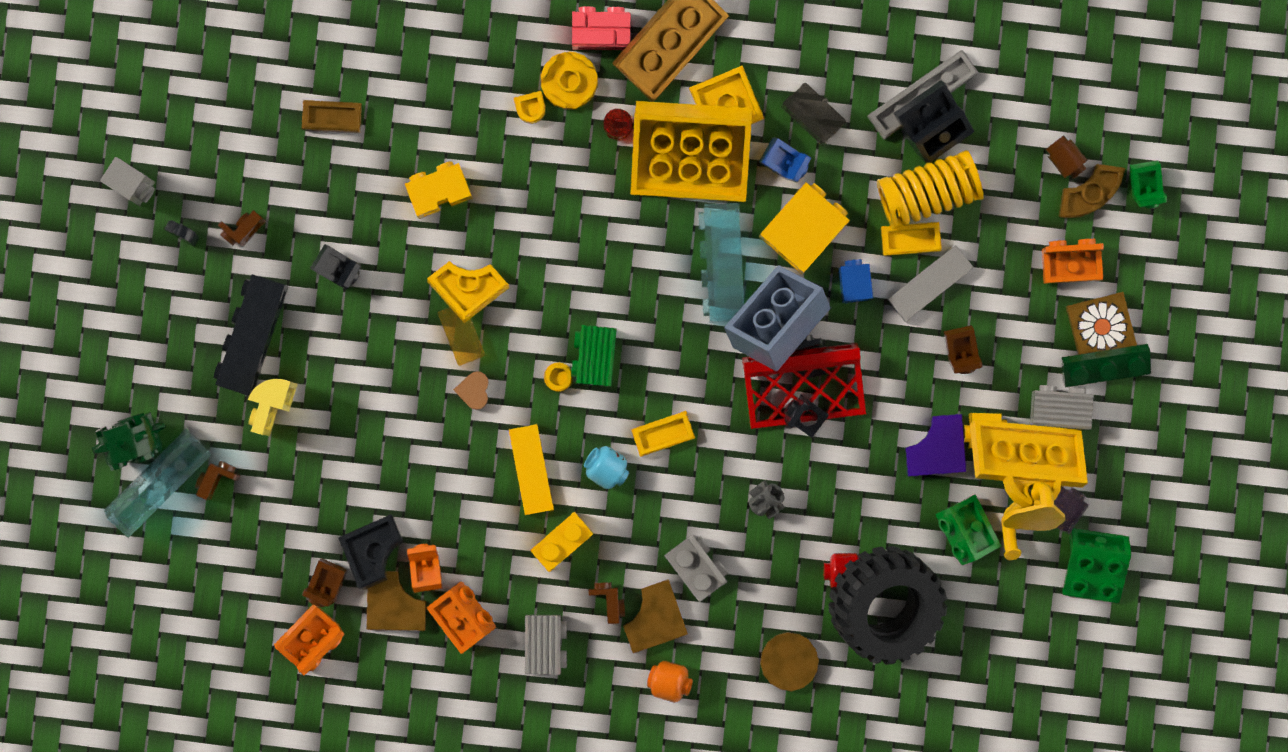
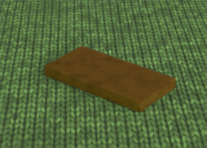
(668, 43)

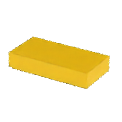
(911, 239)
(663, 433)

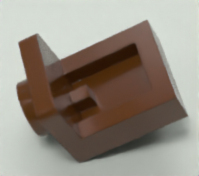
(962, 350)
(208, 481)
(325, 583)
(615, 606)

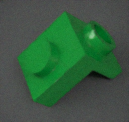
(1147, 184)

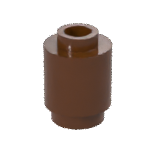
(1066, 157)

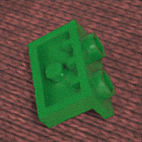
(968, 530)

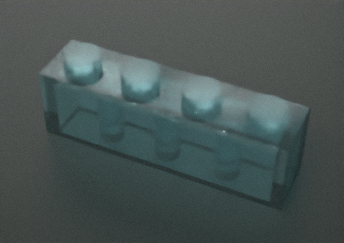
(723, 261)
(157, 482)

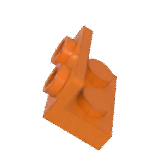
(461, 617)

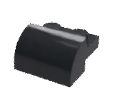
(933, 122)

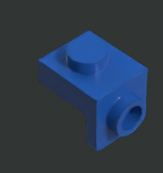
(785, 160)

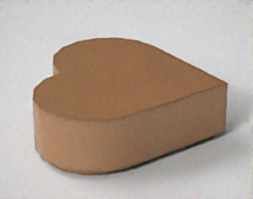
(473, 390)

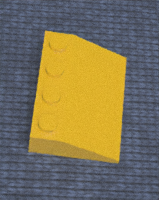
(691, 151)

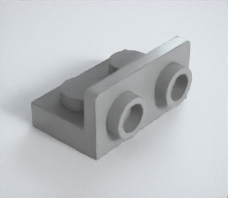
(696, 567)

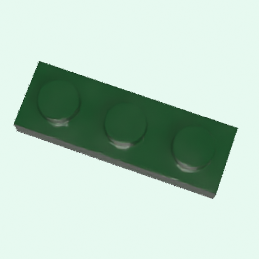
(1106, 365)

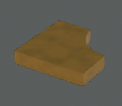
(393, 608)
(657, 619)

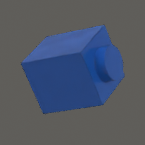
(855, 281)

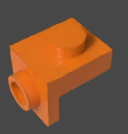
(424, 568)

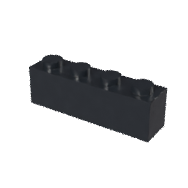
(251, 334)

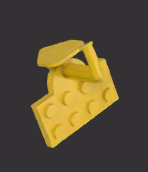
(1033, 468)

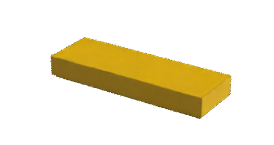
(531, 469)

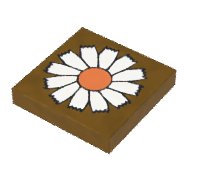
(1101, 324)

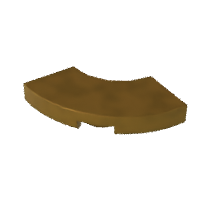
(1093, 193)

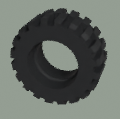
(910, 628)

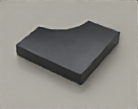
(369, 550)

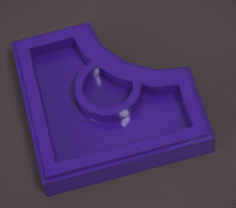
(940, 450)

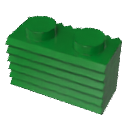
(595, 355)

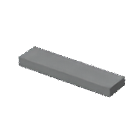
(952, 72)

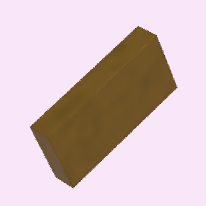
(331, 116)

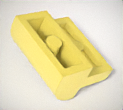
(271, 396)

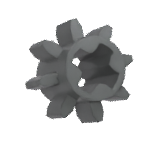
(766, 499)

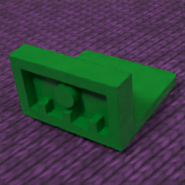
(1097, 565)

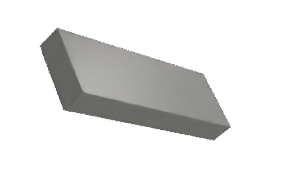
(930, 283)

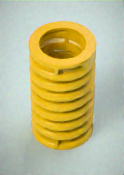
(891, 189)

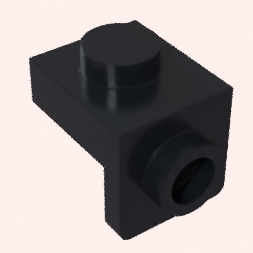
(336, 267)

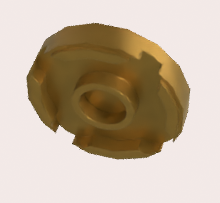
(789, 661)

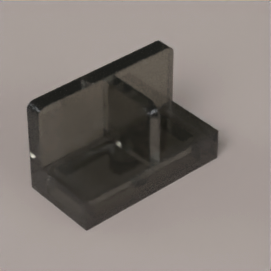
(813, 114)

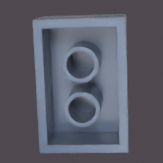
(777, 318)

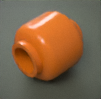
(669, 681)

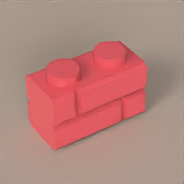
(600, 29)

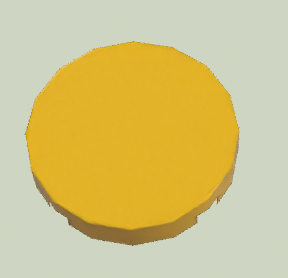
(569, 80)

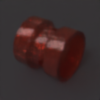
(615, 128)

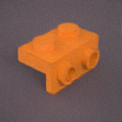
(1072, 262)
(310, 639)

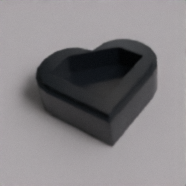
(182, 233)

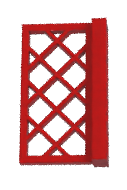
(800, 361)

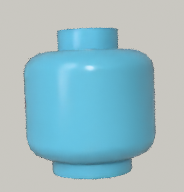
(606, 467)

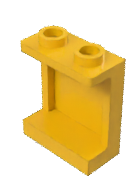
(805, 227)

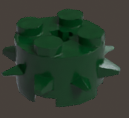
(129, 440)

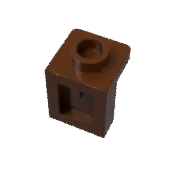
(247, 227)

